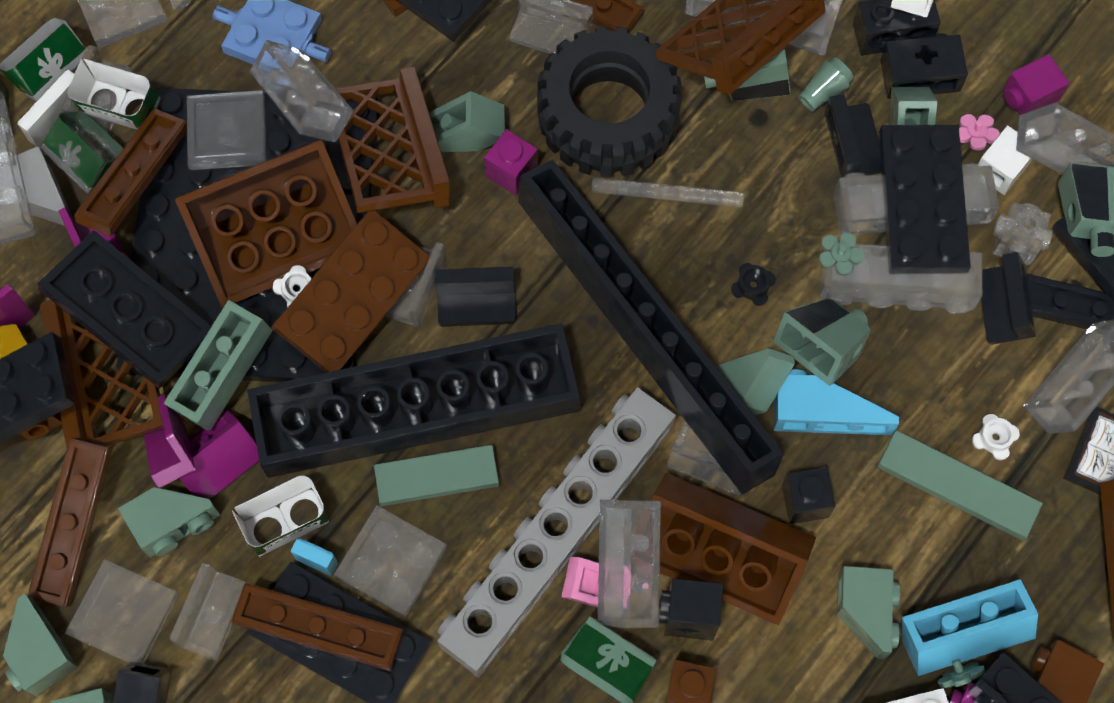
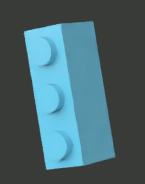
(969, 627)

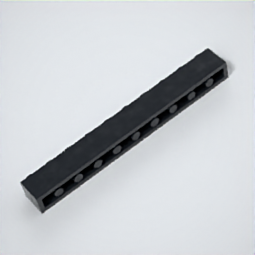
(650, 328)

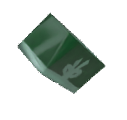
(608, 661)

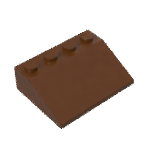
(268, 221)

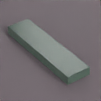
(960, 485)

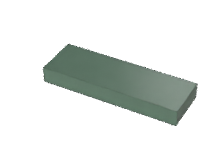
(436, 475)

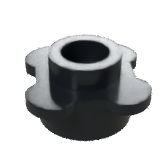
(757, 274)

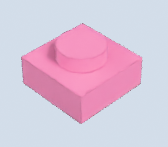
(581, 581)

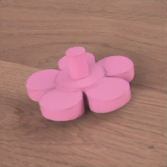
(978, 131)

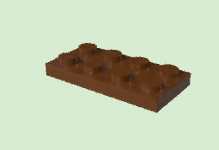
(351, 293)

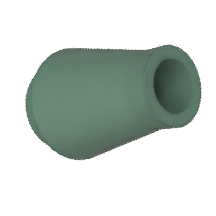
(828, 81)

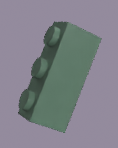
(218, 365)

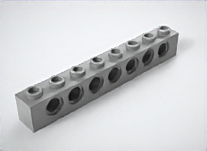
(478, 650)

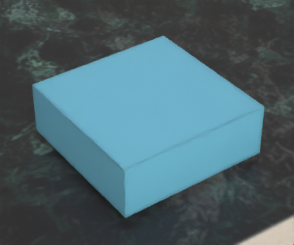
(314, 556)

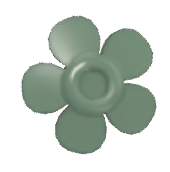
(840, 253)
(961, 674)

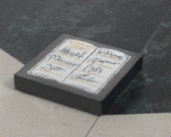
(1094, 452)

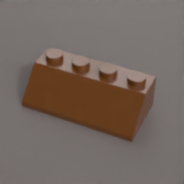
(732, 546)

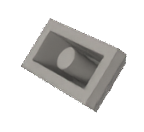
(41, 186)

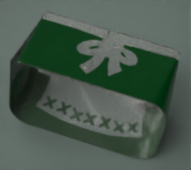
(80, 148)

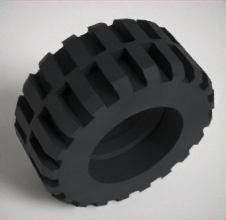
(614, 58)

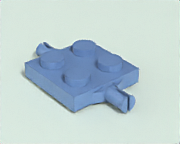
(272, 21)

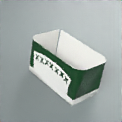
(85, 86)
(265, 506)

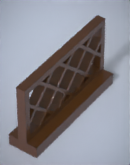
(754, 41)
(421, 143)
(79, 419)

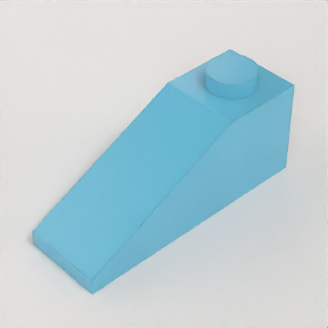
(813, 406)

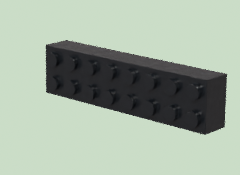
(413, 400)

